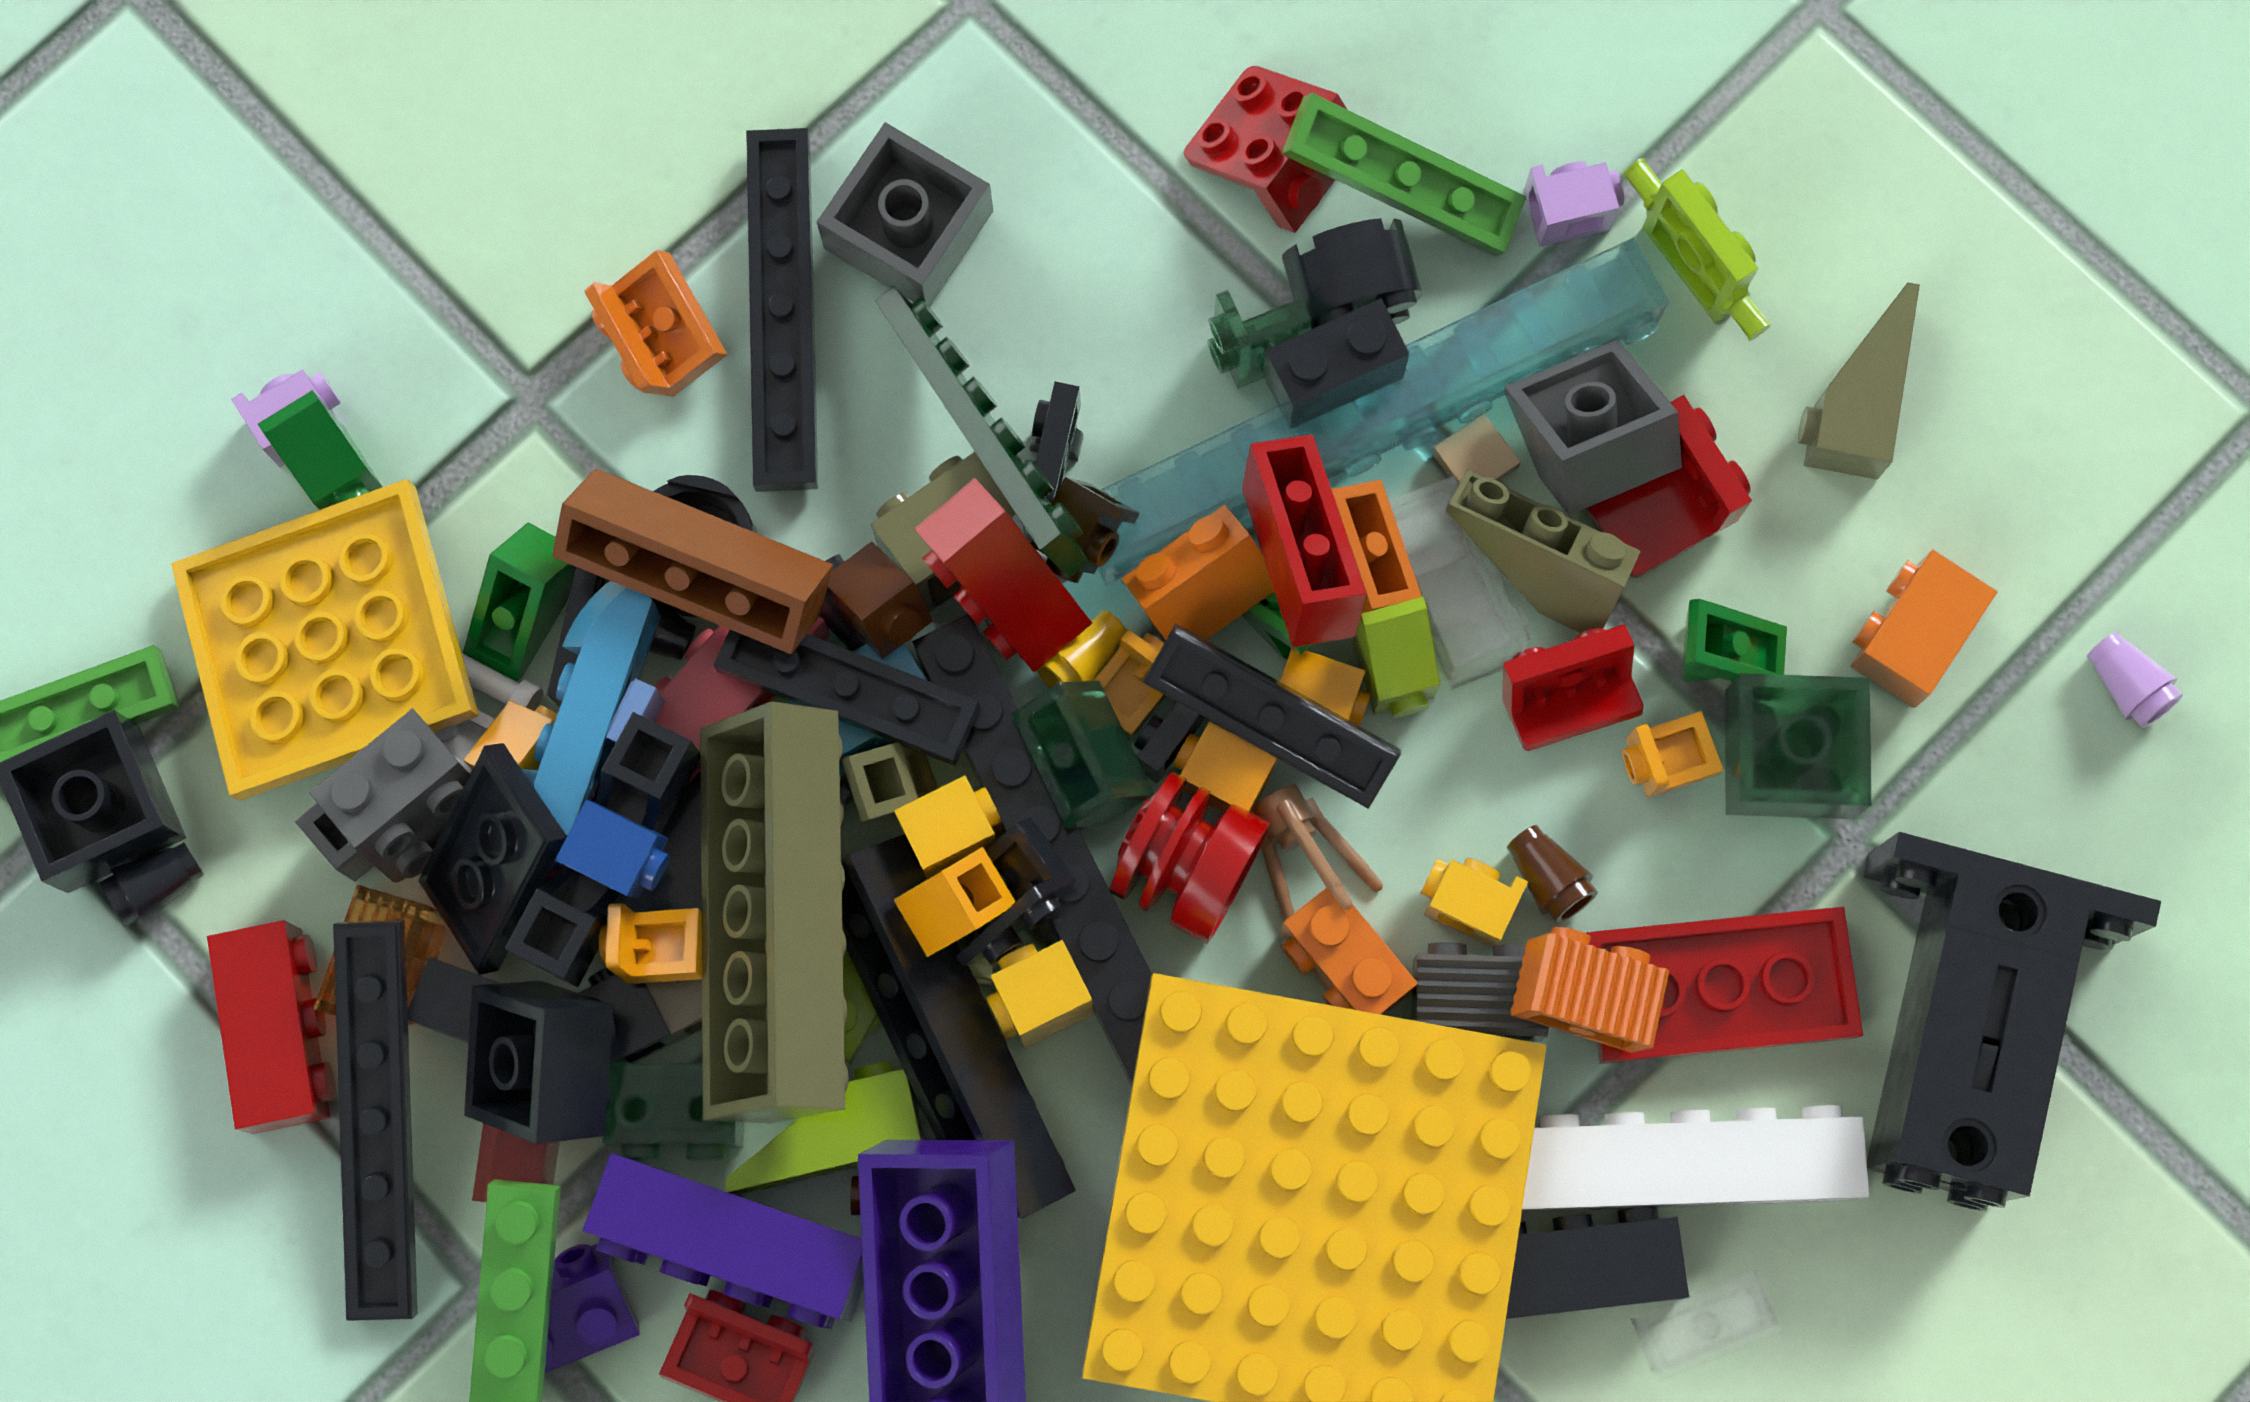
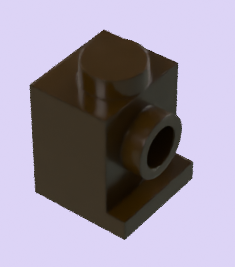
(1099, 519)

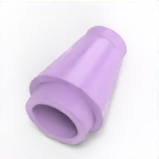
(2134, 680)

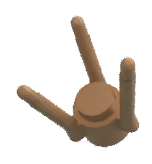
(1293, 826)

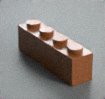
(692, 560)

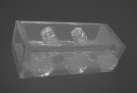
(1461, 587)

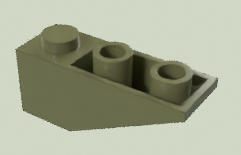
(1549, 557)

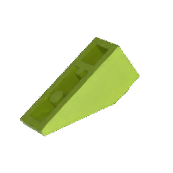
(877, 1109)

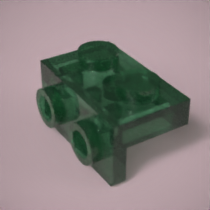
(1241, 344)

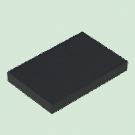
(491, 857)

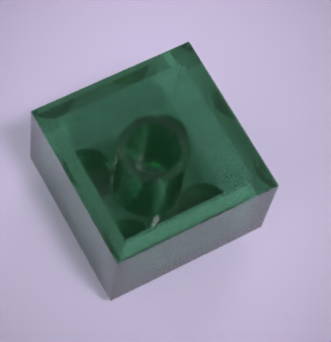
(1797, 746)

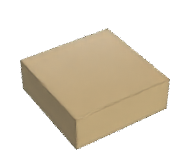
(1478, 449)

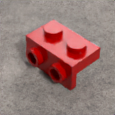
(1571, 687)
(735, 1355)

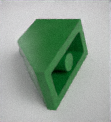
(319, 451)
(518, 602)

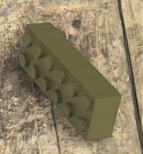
(772, 915)

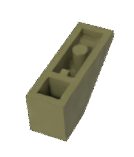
(1859, 412)

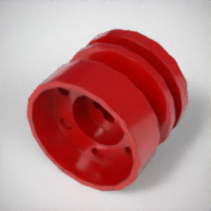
(1188, 856)

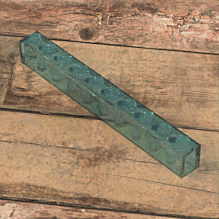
(1446, 378)

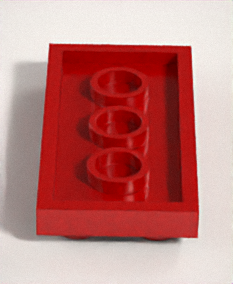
(1746, 982)

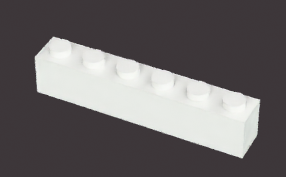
(1696, 1160)

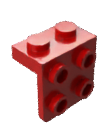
(1246, 141)
(1682, 505)

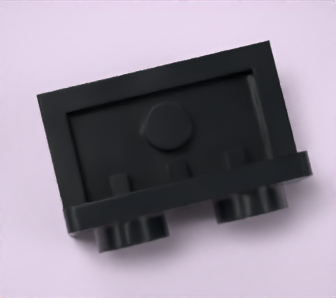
(1035, 881)

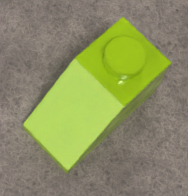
(1398, 657)

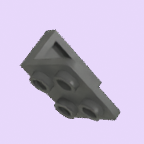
(395, 796)

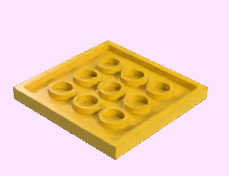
(322, 638)

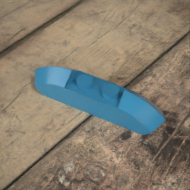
(612, 648)

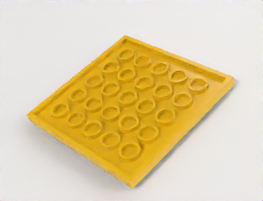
(1312, 1203)

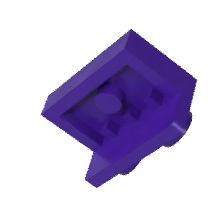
(586, 1307)

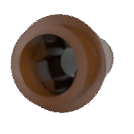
(1553, 876)

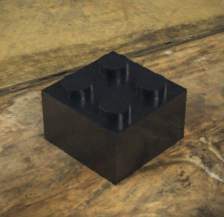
(89, 801)
(539, 1061)

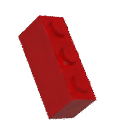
(1303, 540)
(1000, 577)
(270, 1027)

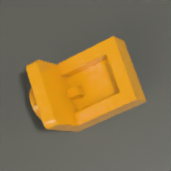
(1124, 683)
(1671, 755)
(652, 944)

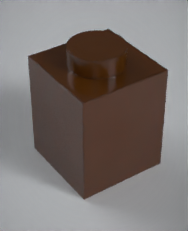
(878, 600)

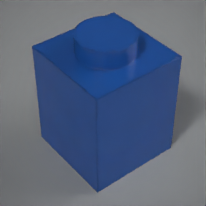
(614, 850)

